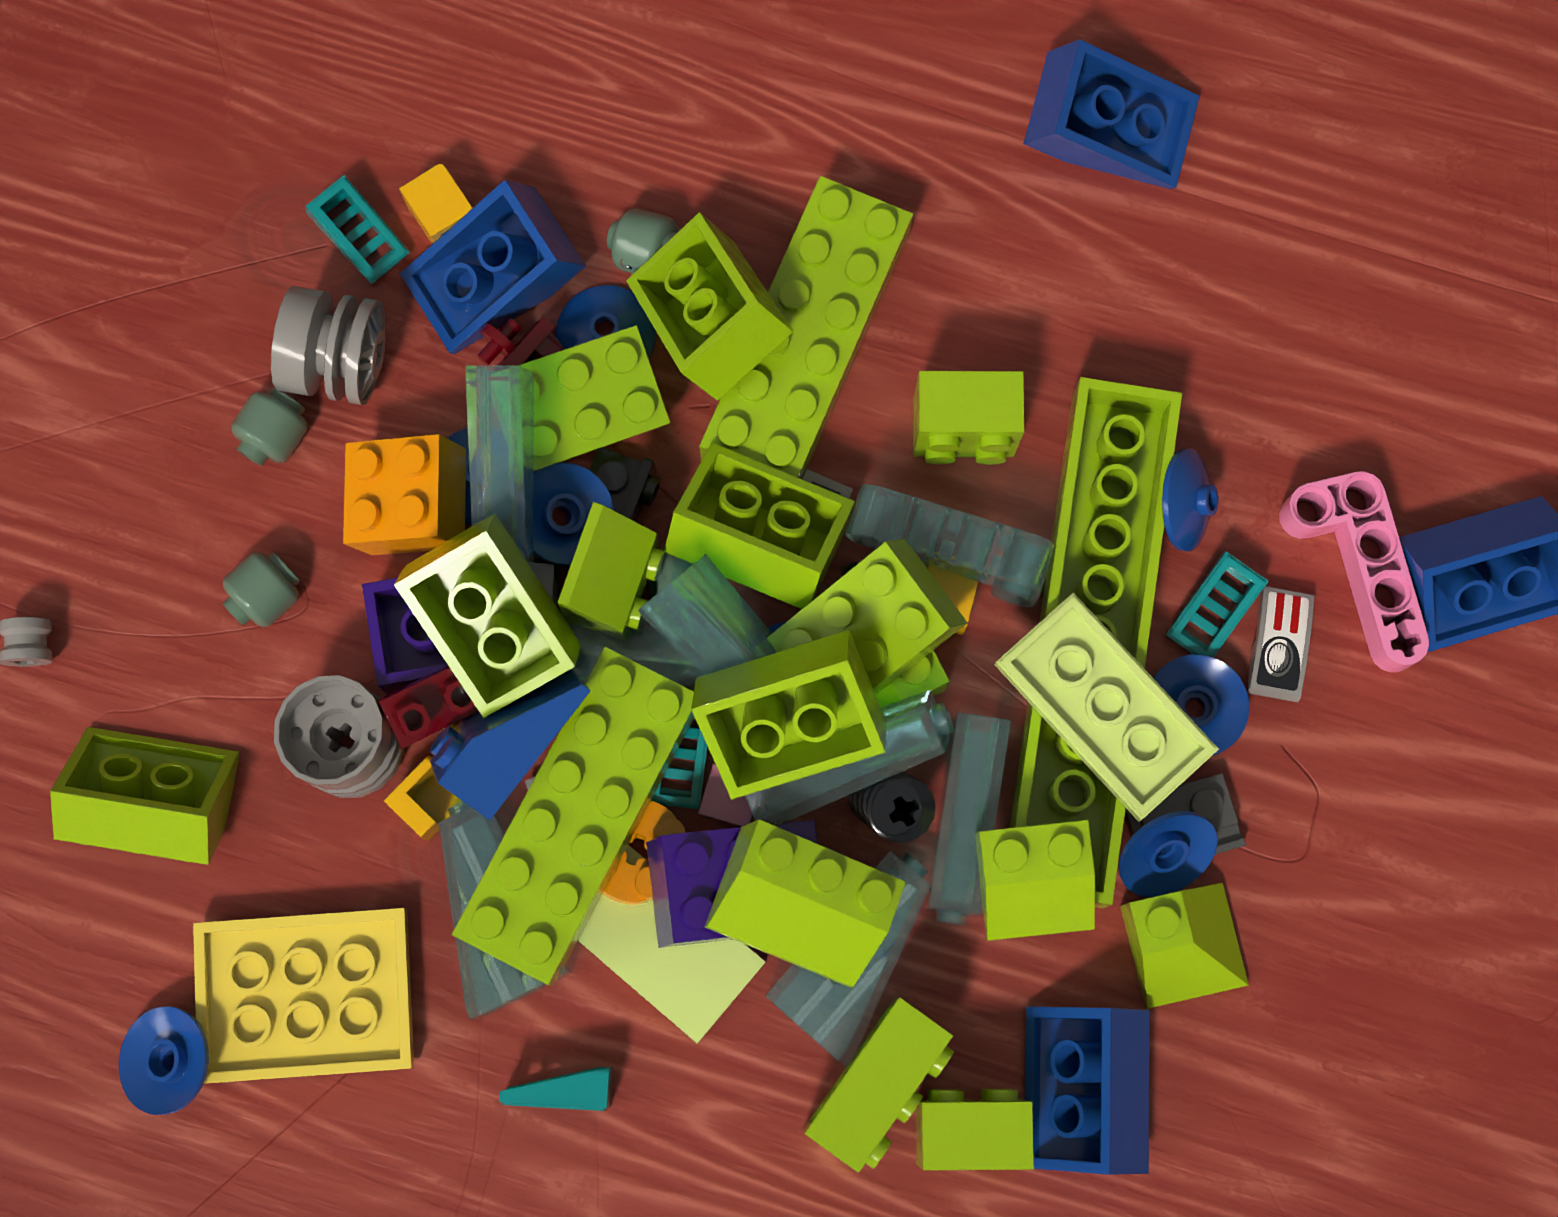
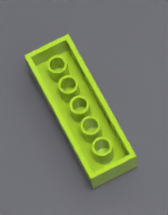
(828, 298)
(577, 818)

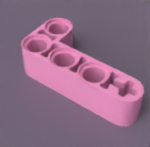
(1364, 572)

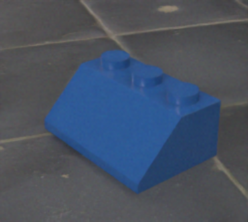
(1485, 571)
(1088, 1088)

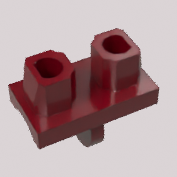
(535, 343)
(426, 706)

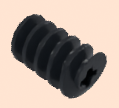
(895, 807)

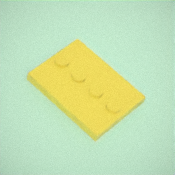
(304, 994)

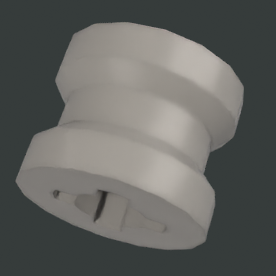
(25, 641)

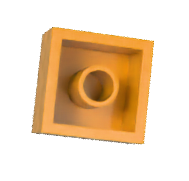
(403, 494)

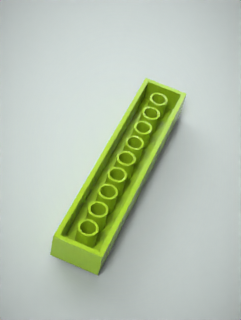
(1109, 557)

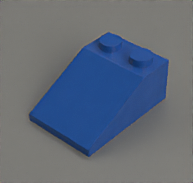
(1111, 116)
(492, 265)
(492, 754)

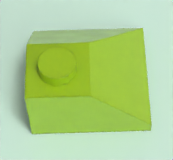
(1184, 945)

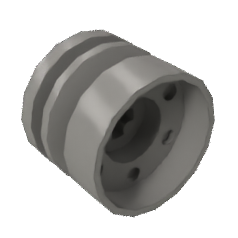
(321, 344)
(311, 731)

